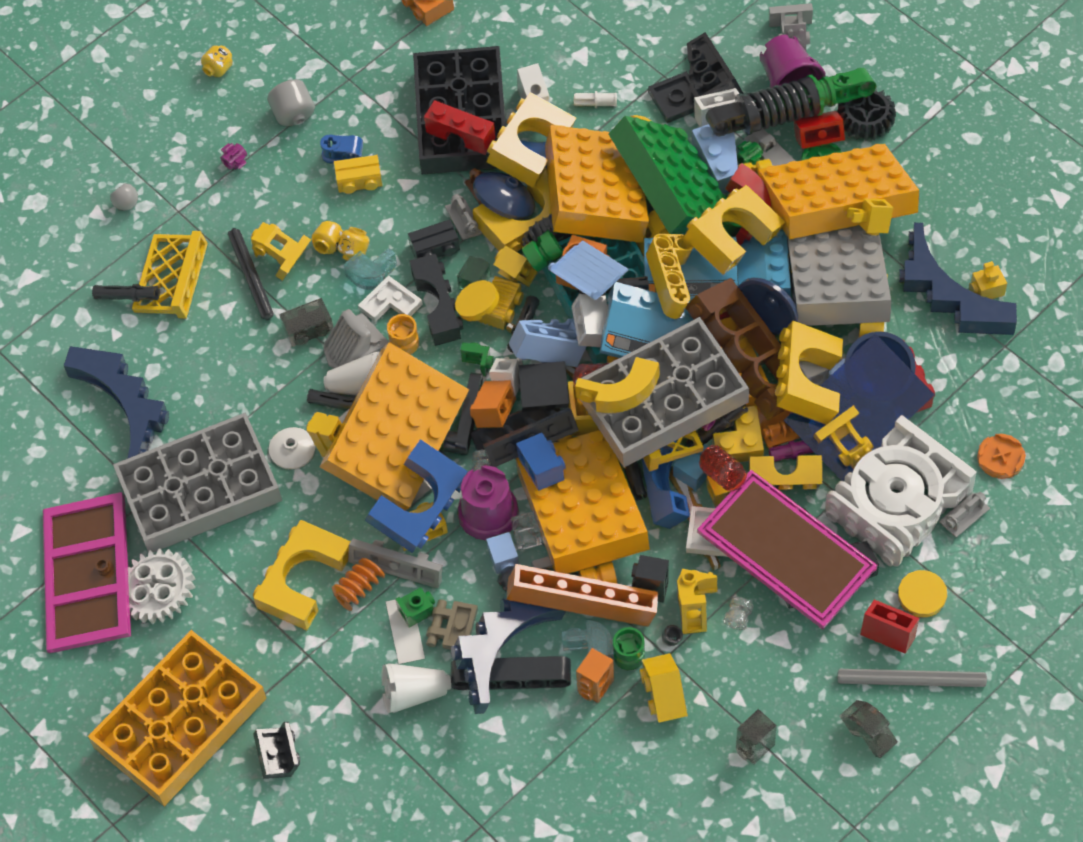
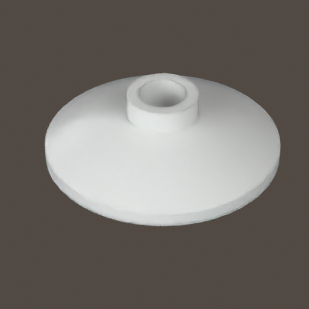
(291, 456)

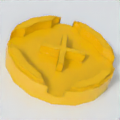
(477, 300)
(922, 593)

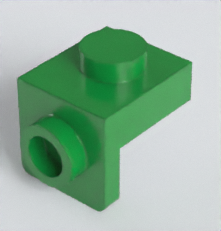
(477, 354)

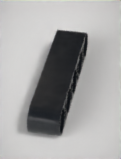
(521, 673)

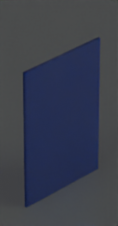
(880, 391)

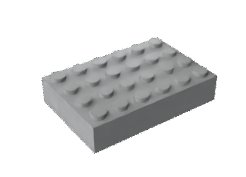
(839, 278)
(691, 391)
(197, 482)

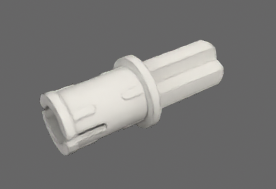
(595, 99)

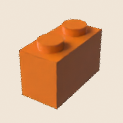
(493, 404)

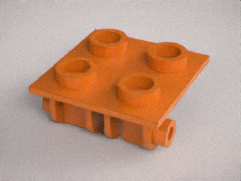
(775, 430)

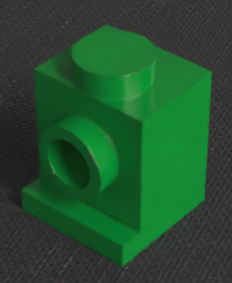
(413, 612)

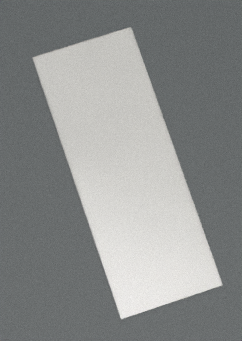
(406, 639)

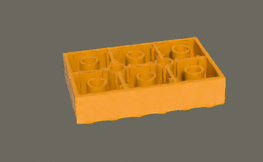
(592, 186)
(818, 191)
(389, 416)
(590, 512)
(177, 717)

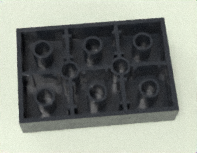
(466, 81)

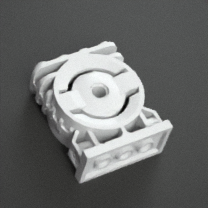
(903, 463)

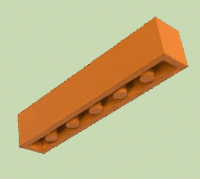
(582, 595)

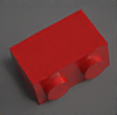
(819, 129)
(889, 626)

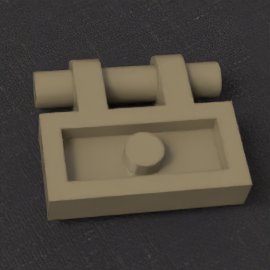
(460, 623)

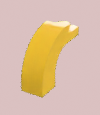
(624, 394)

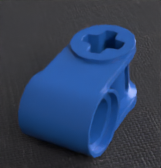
(342, 147)

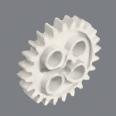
(158, 585)

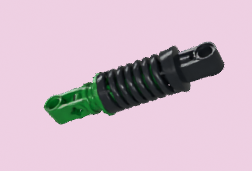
(788, 102)

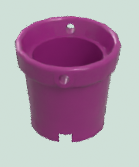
(788, 61)
(486, 503)

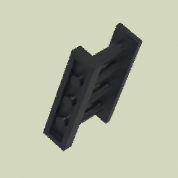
(501, 441)

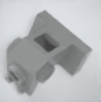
(792, 25)

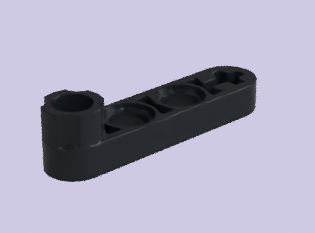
(460, 441)

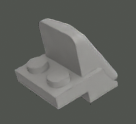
(352, 339)

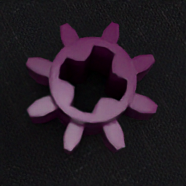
(233, 156)

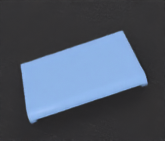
(588, 270)

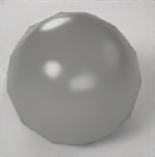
(124, 197)

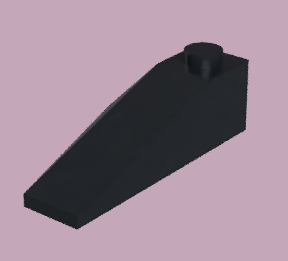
(708, 69)

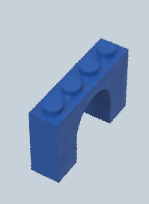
(410, 528)

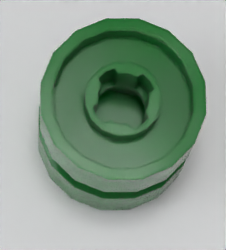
(543, 251)
(628, 648)

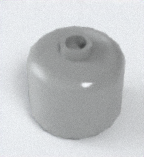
(291, 102)

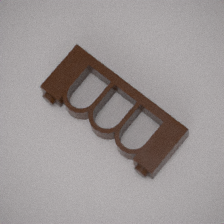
(729, 298)

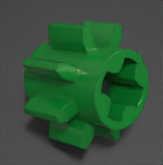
(749, 152)

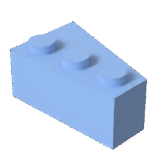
(716, 153)
(547, 342)

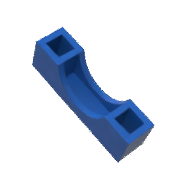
(666, 506)

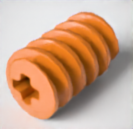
(357, 581)

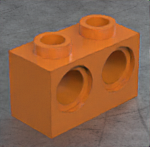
(594, 675)

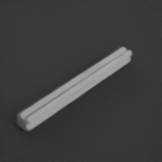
(912, 677)

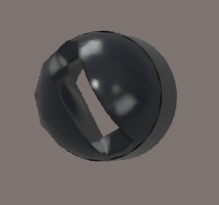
(672, 631)

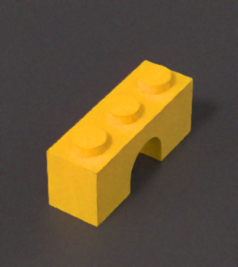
(807, 471)

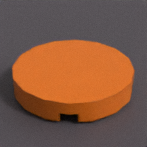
(1001, 456)

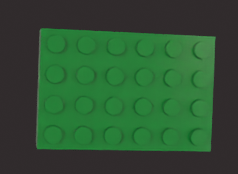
(668, 172)

